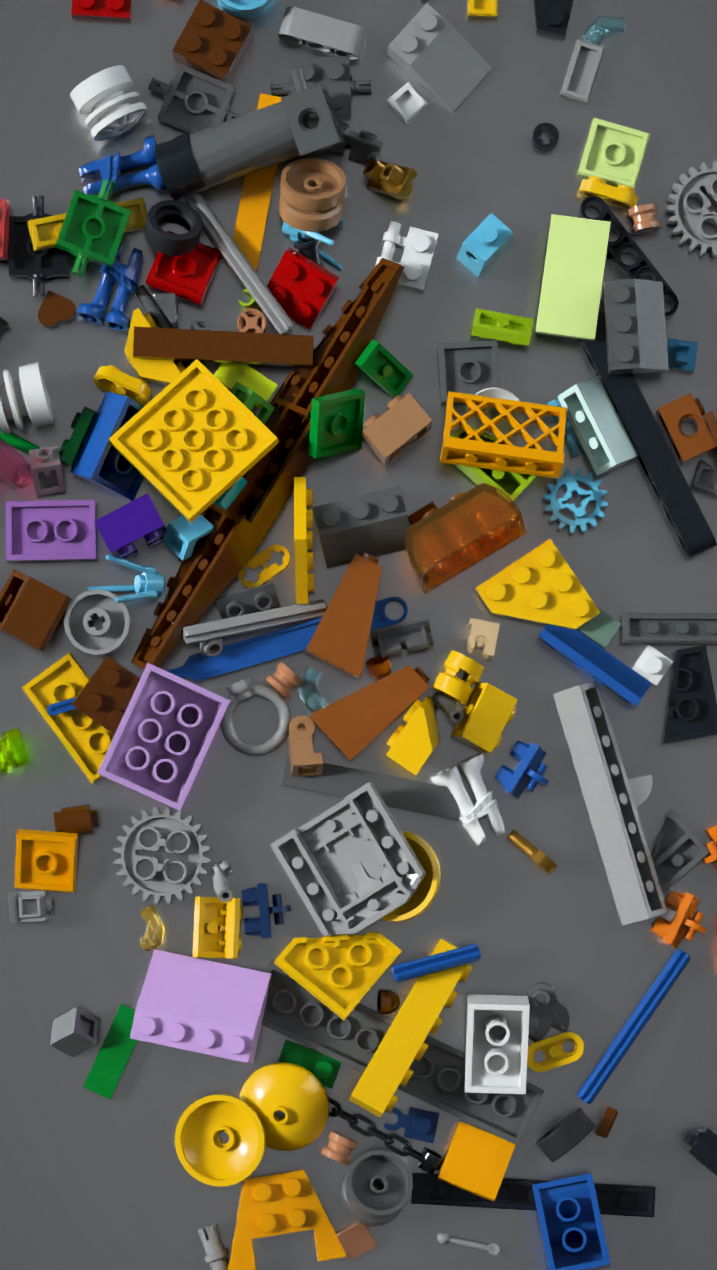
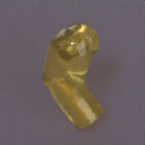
(154, 931)

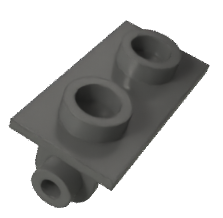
(362, 144)
(249, 601)
(393, 639)

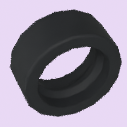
(174, 212)
(565, 1134)

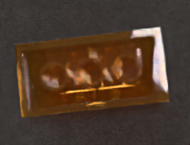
(461, 534)

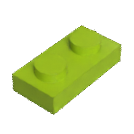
(502, 327)

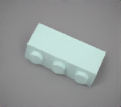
(597, 426)

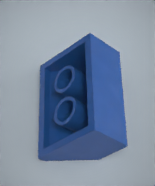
(98, 459)

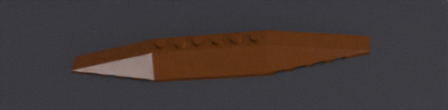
(271, 480)

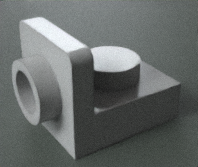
(46, 470)

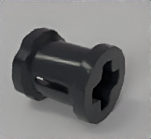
(309, 249)

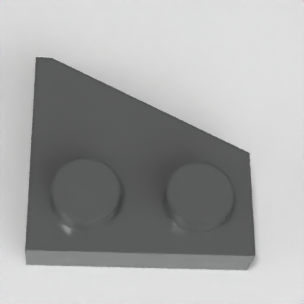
(676, 851)

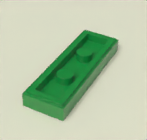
(112, 1055)

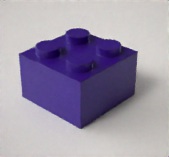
(131, 527)

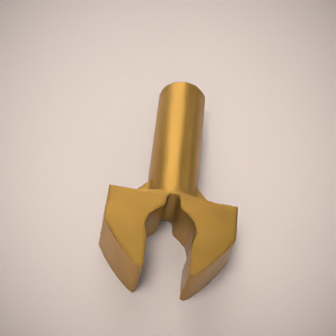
(533, 853)

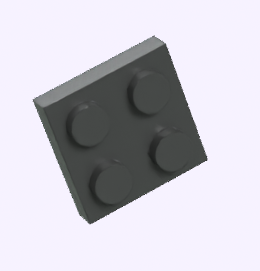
(468, 367)

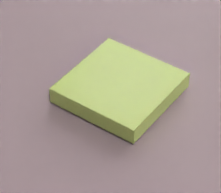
(613, 153)

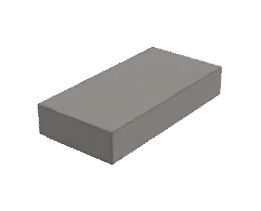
(582, 72)

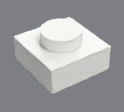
(652, 665)

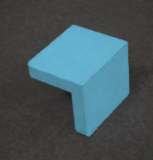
(182, 535)

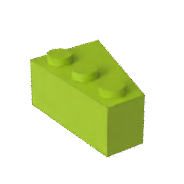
(509, 483)

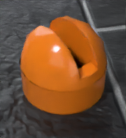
(378, 666)

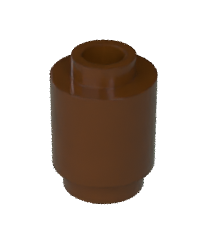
(76, 820)

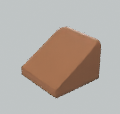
(356, 1240)

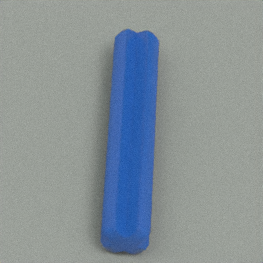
(436, 963)

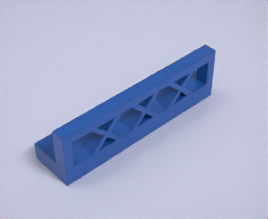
(596, 663)

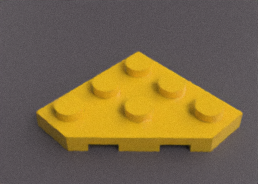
(303, 540)
(539, 590)
(338, 967)

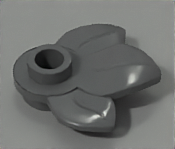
(546, 1015)

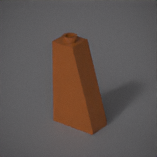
(347, 622)
(367, 713)

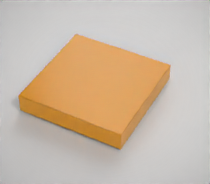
(46, 860)
(476, 1161)

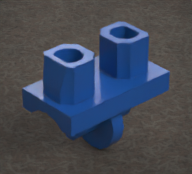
(527, 773)

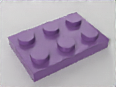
(51, 530)

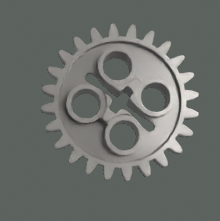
(690, 221)
(158, 882)

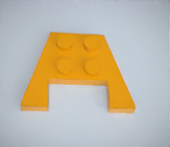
(277, 1207)

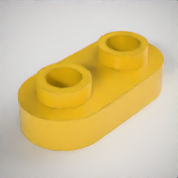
(619, 196)
(113, 380)
(554, 1052)

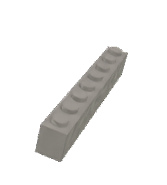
(610, 803)

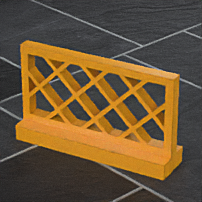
(502, 453)

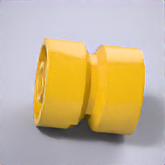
(452, 686)

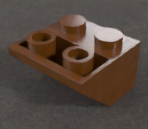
(30, 610)

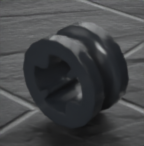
(552, 131)

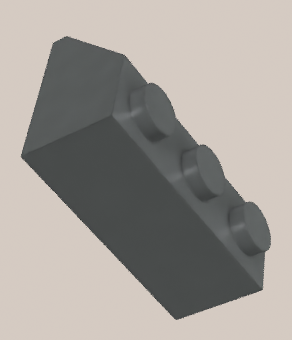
(635, 326)
(362, 524)

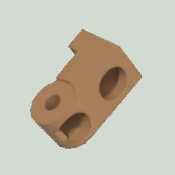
(300, 740)

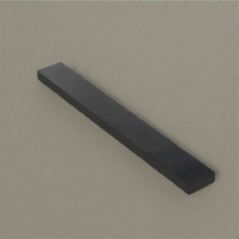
(518, 1195)

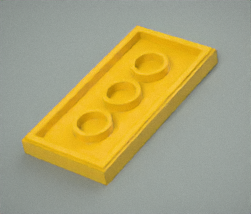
(79, 733)

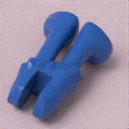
(111, 167)
(126, 278)

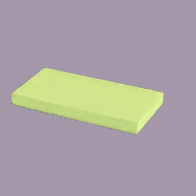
(573, 277)

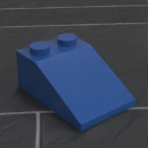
(571, 1224)

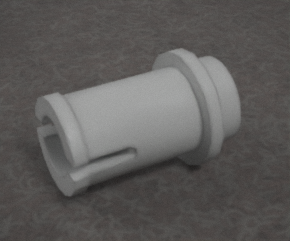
(211, 647)

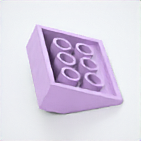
(163, 737)
(201, 1006)

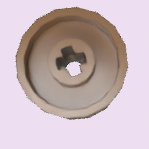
(312, 194)

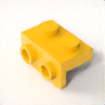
(217, 928)

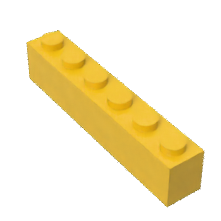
(407, 1036)

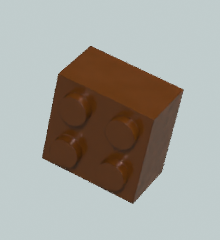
(212, 42)

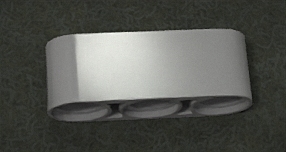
(322, 33)

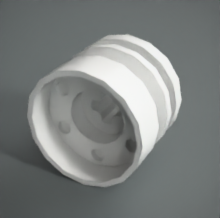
(109, 103)
(24, 398)

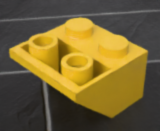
(416, 740)

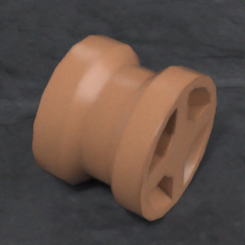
(644, 219)
(248, 320)
(284, 680)
(339, 1148)

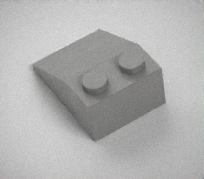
(438, 58)

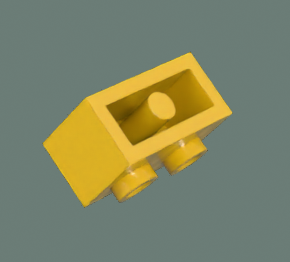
(485, 718)

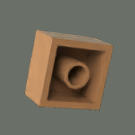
(396, 428)

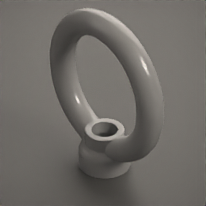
(242, 690)

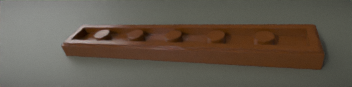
(223, 346)

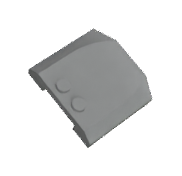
(351, 863)

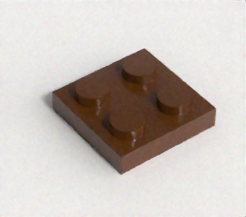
(107, 694)

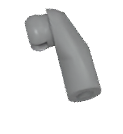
(449, 707)

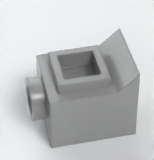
(29, 906)

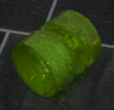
(13, 750)

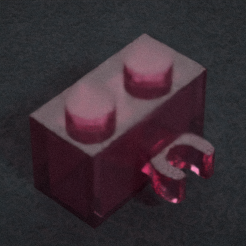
(13, 467)

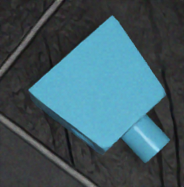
(485, 244)

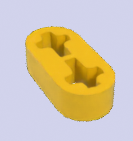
(268, 572)

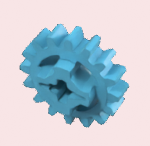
(579, 514)

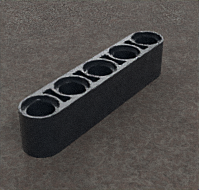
(626, 244)

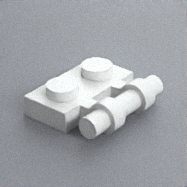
(416, 257)

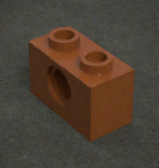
(686, 446)

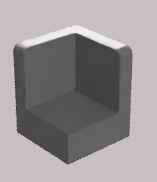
(74, 1032)

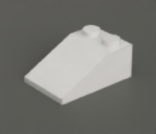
(496, 1043)

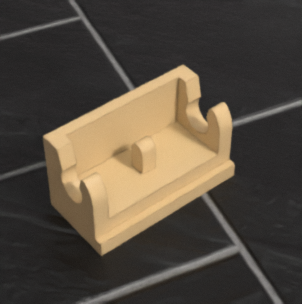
(483, 632)

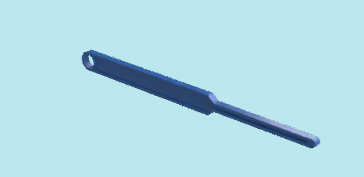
(254, 651)

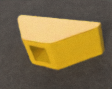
(151, 370)

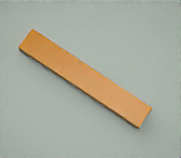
(255, 204)

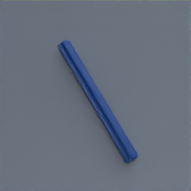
(634, 1026)

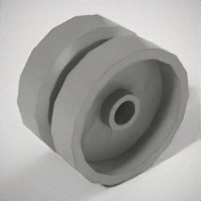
(94, 606)

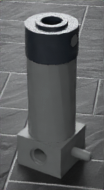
(250, 141)

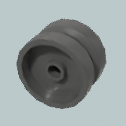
(394, 1188)

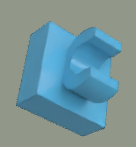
(681, 355)

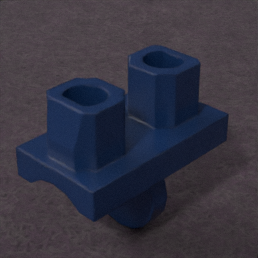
(259, 896)

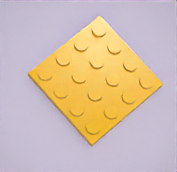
(194, 440)

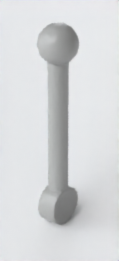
(493, 1248)

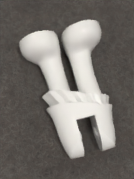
(484, 806)

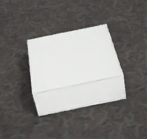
(407, 103)

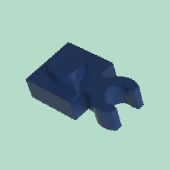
(418, 1124)

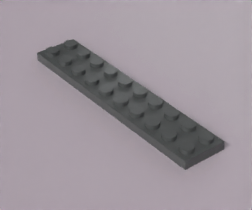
(436, 1077)

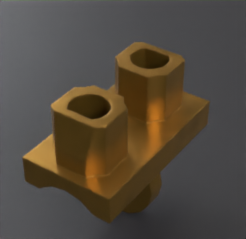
(390, 178)

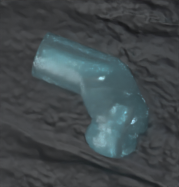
(601, 26)
(308, 692)

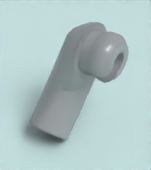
(220, 883)

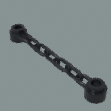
(428, 1159)

